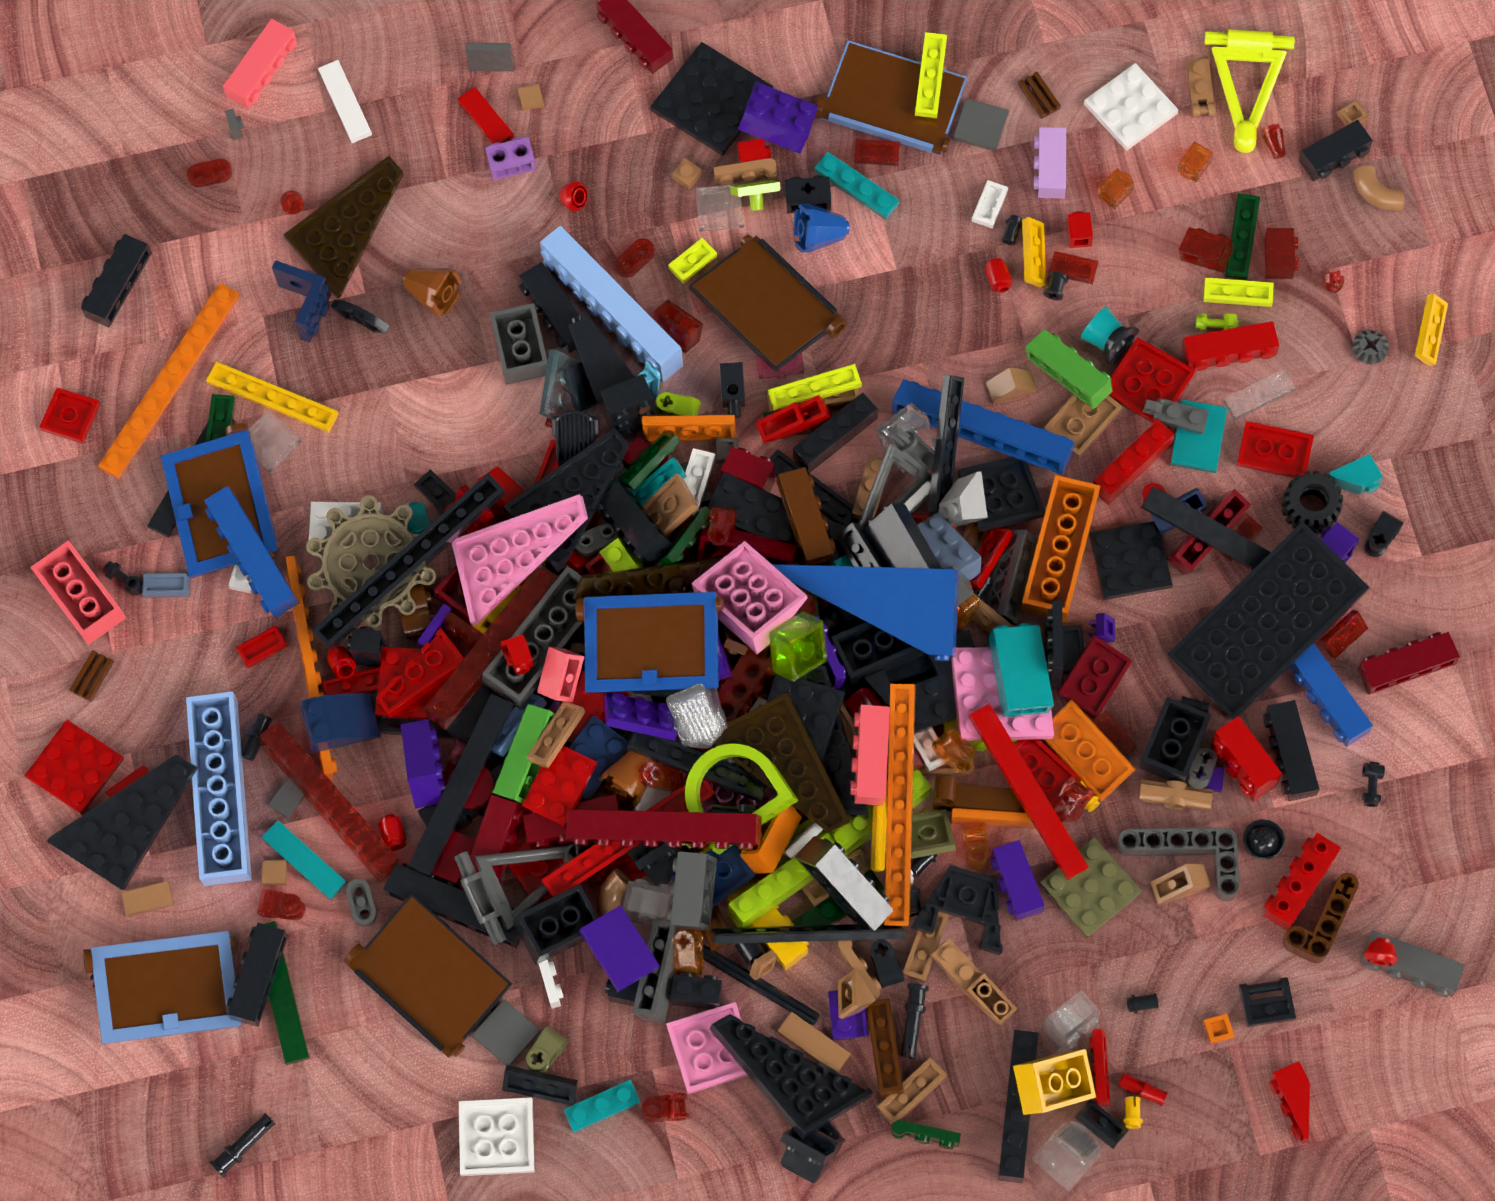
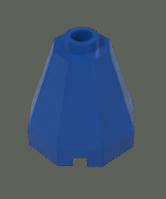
(818, 227)

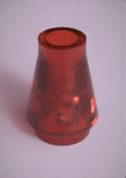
(1274, 140)

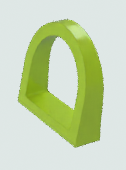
(706, 761)

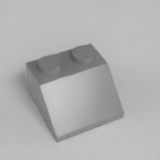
(964, 501)

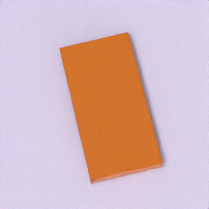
(690, 427)
(1088, 751)

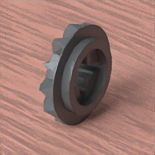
(1369, 355)

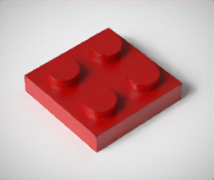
(69, 415)

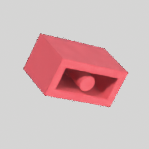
(560, 674)

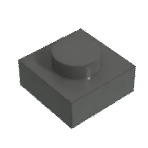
(235, 123)

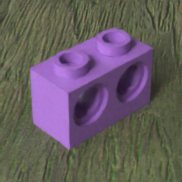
(511, 164)

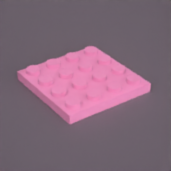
(977, 686)

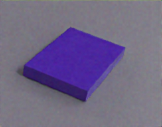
(619, 948)

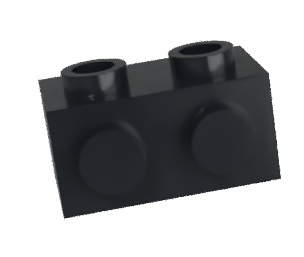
(366, 646)
(696, 991)

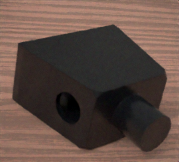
(732, 382)

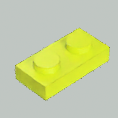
(692, 260)

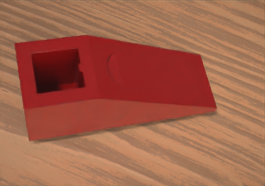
(1294, 1091)

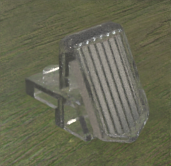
(697, 716)
(1069, 1154)

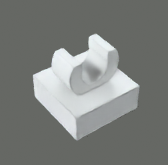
(239, 581)

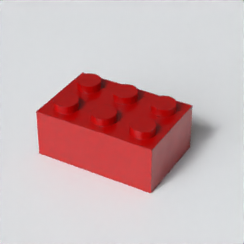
(1245, 759)

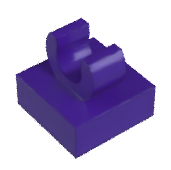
(1104, 627)

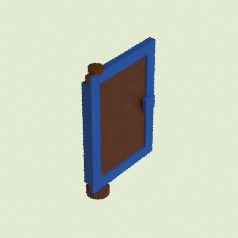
(200, 473)
(650, 641)

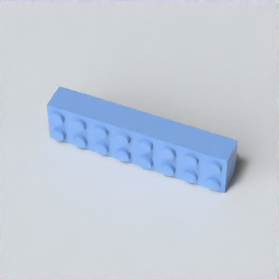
(610, 303)
(218, 789)

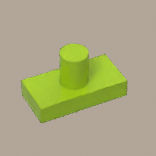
(755, 191)

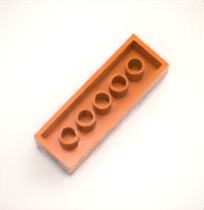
(1060, 546)

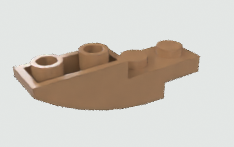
(973, 982)

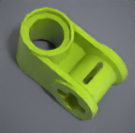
(677, 405)

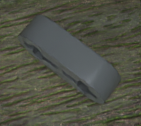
(1207, 769)

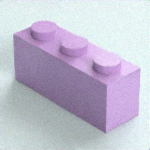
(1050, 162)

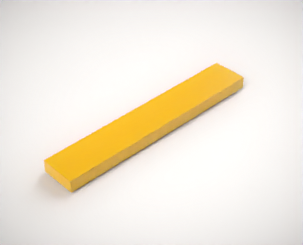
(272, 397)

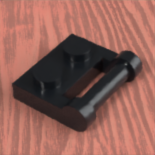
(1270, 1009)

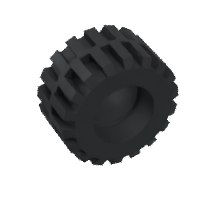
(1312, 485)

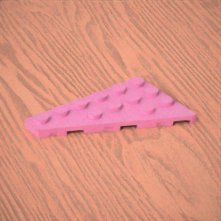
(506, 553)

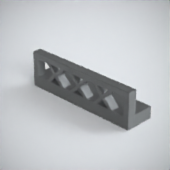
(1015, 576)

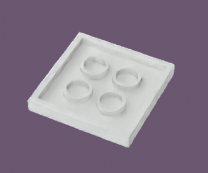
(1131, 107)
(496, 1136)

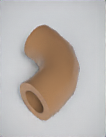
(1375, 192)
(612, 892)

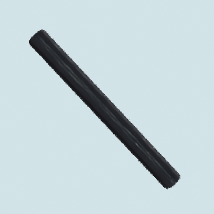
(760, 986)

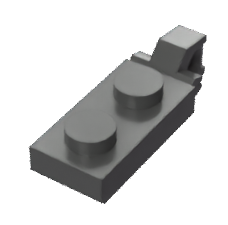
(1177, 415)

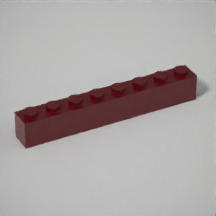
(664, 827)

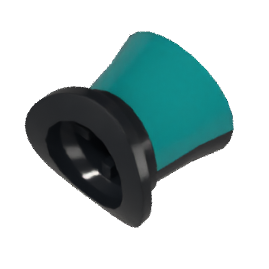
(1108, 334)

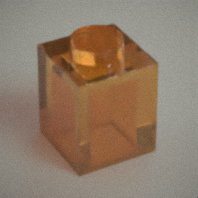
(1195, 162)
(1116, 188)

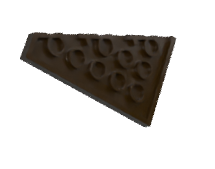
(340, 230)
(644, 581)
(782, 737)

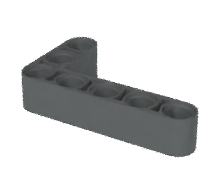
(1189, 847)

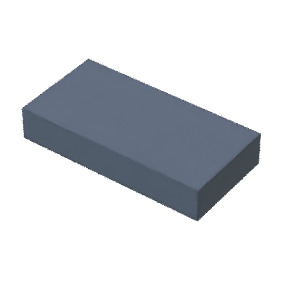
(165, 585)

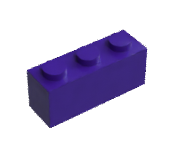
(1016, 880)

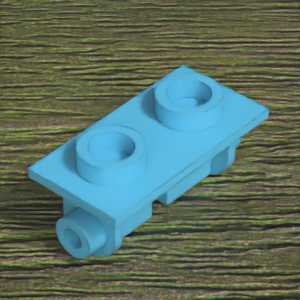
(652, 378)

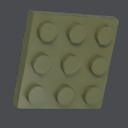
(1095, 893)

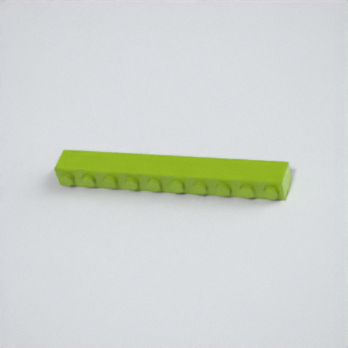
(793, 876)

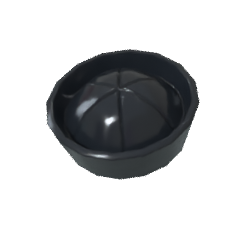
(1263, 839)

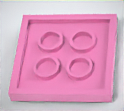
(700, 1054)

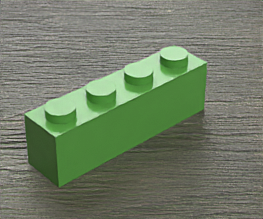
(1069, 368)
(517, 771)

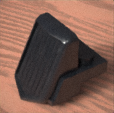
(574, 433)
(655, 861)
(812, 1153)

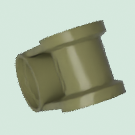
(548, 1047)

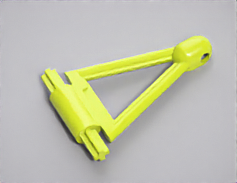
(1252, 47)

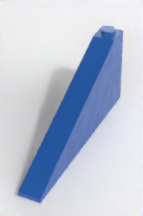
(904, 602)

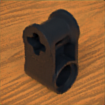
(1383, 532)
(887, 967)

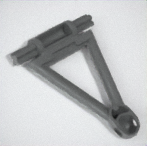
(912, 456)
(487, 894)

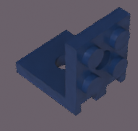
(309, 285)

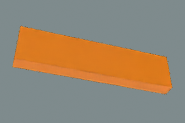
(991, 818)

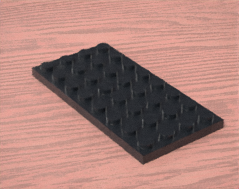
(1268, 621)

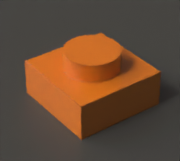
(1218, 1029)

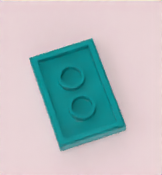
(1202, 450)

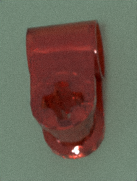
(1074, 797)
(277, 904)
(667, 1108)

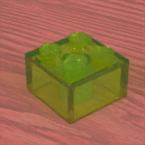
(798, 646)

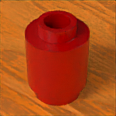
(998, 275)
(341, 662)
(392, 832)

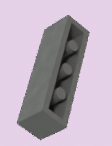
(1419, 967)
(656, 988)

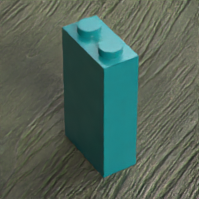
(1020, 670)

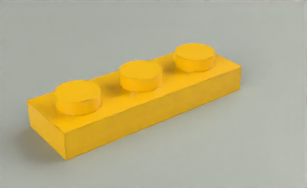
(1034, 252)
(1431, 329)

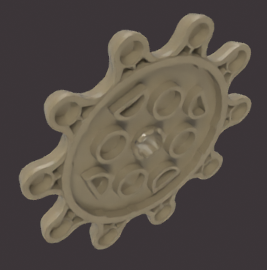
(352, 542)

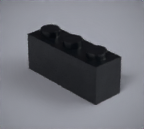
(1335, 150)

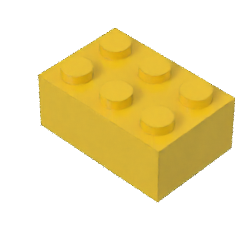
(1054, 1081)

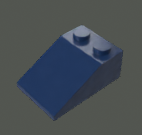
(339, 720)

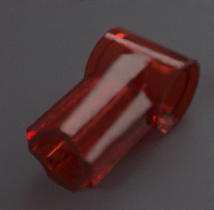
(721, 523)

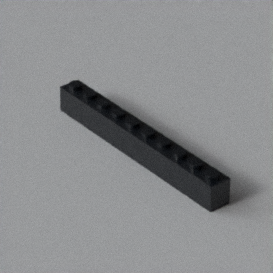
(409, 561)

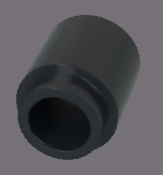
(750, 951)

